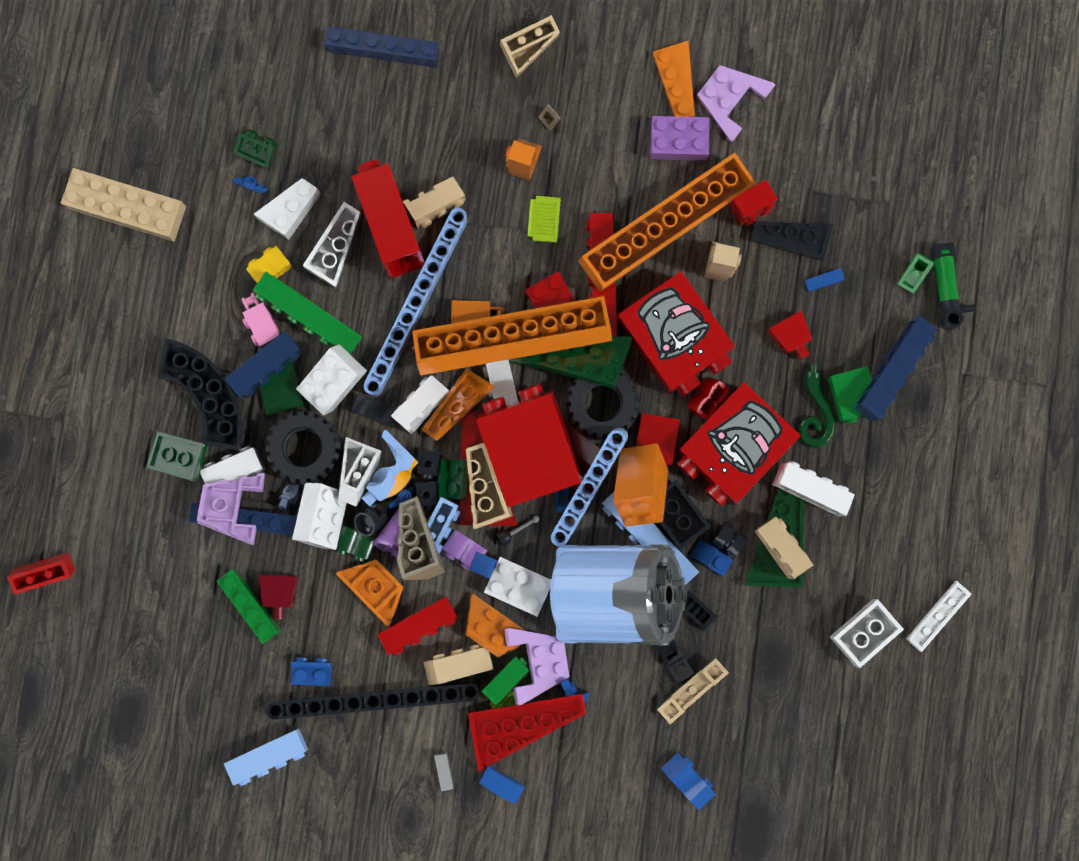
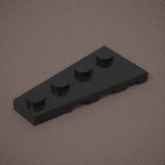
(802, 239)

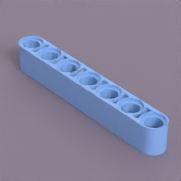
(585, 495)

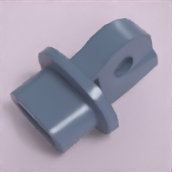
(289, 497)

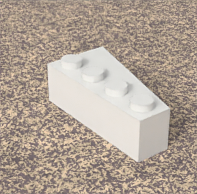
(333, 247)

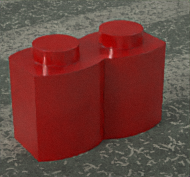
(708, 397)

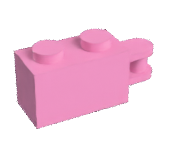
(260, 322)

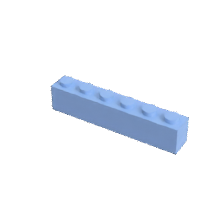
(647, 535)

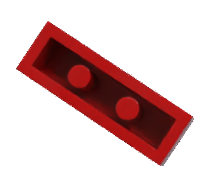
(41, 573)

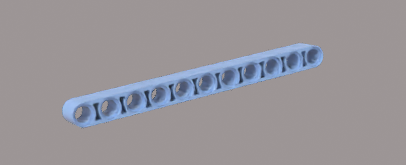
(416, 292)

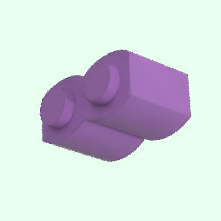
(462, 548)

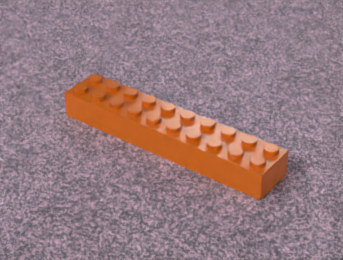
(666, 222)
(512, 335)

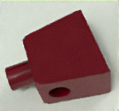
(278, 593)

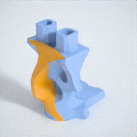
(392, 479)

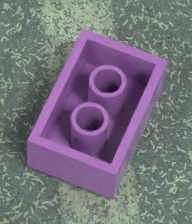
(679, 138)

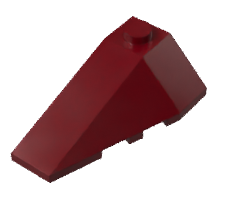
(586, 453)

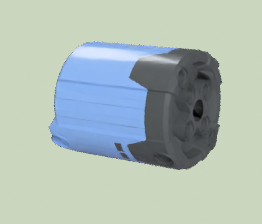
(617, 594)

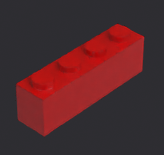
(416, 626)

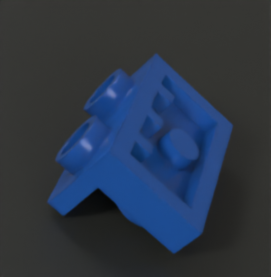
(311, 672)

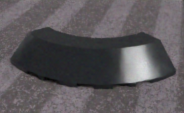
(208, 389)

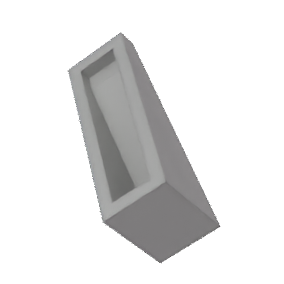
(444, 772)

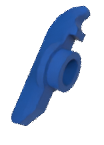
(250, 183)
(403, 496)

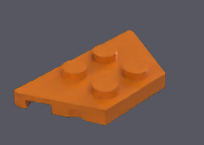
(375, 588)
(487, 627)

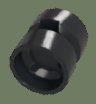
(371, 520)
(729, 540)

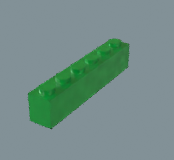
(306, 313)

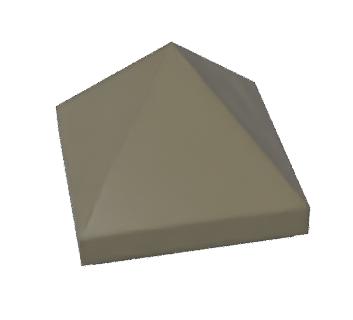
(549, 117)

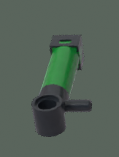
(943, 256)

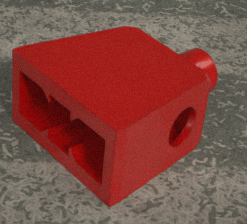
(792, 335)

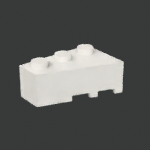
(289, 208)
(357, 470)

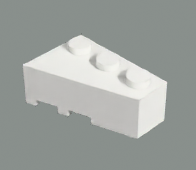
(420, 404)

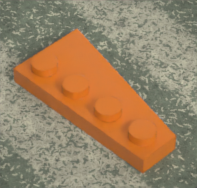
(676, 77)

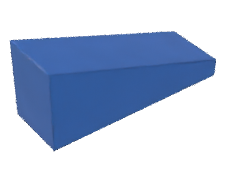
(825, 280)
(561, 500)

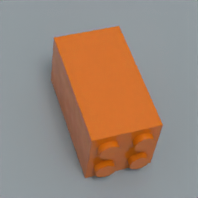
(641, 485)

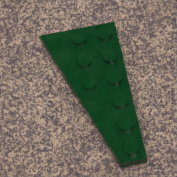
(592, 363)
(764, 569)

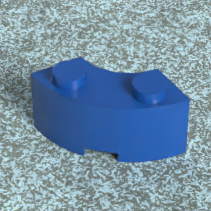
(688, 781)

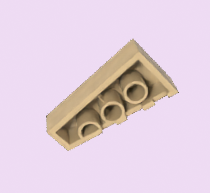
(722, 261)
(486, 495)

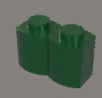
(355, 543)

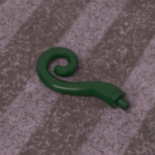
(812, 384)

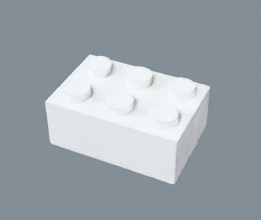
(331, 379)
(319, 516)
(518, 586)
(866, 633)

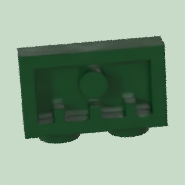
(255, 148)
(452, 479)

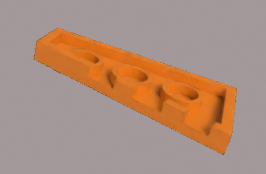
(457, 403)

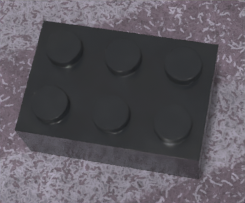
(681, 517)

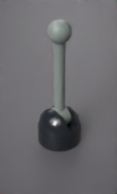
(505, 536)

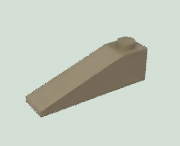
(417, 549)

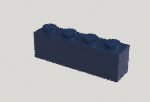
(263, 365)

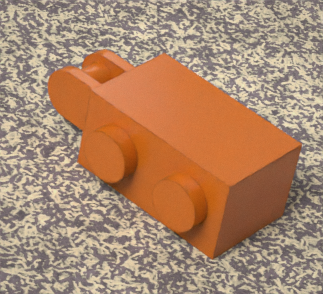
(472, 310)

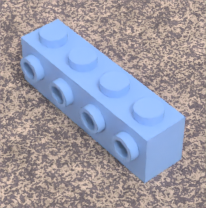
(441, 520)
(265, 757)

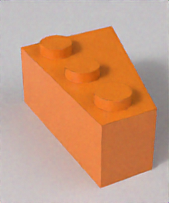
(522, 158)

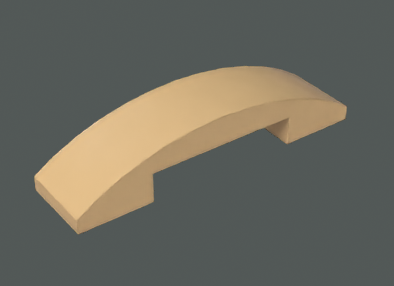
(692, 690)

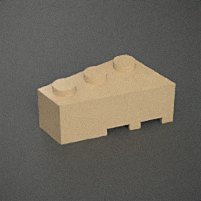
(528, 44)
(435, 203)
(783, 548)
(457, 665)

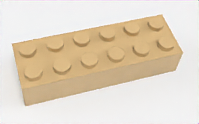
(123, 204)

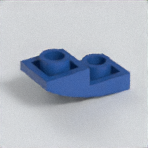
(501, 785)

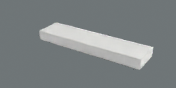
(938, 616)

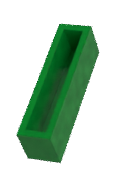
(249, 606)

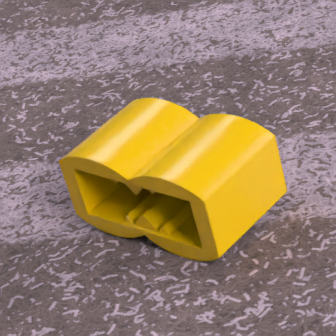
(272, 261)

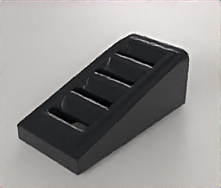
(709, 622)

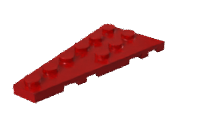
(509, 728)

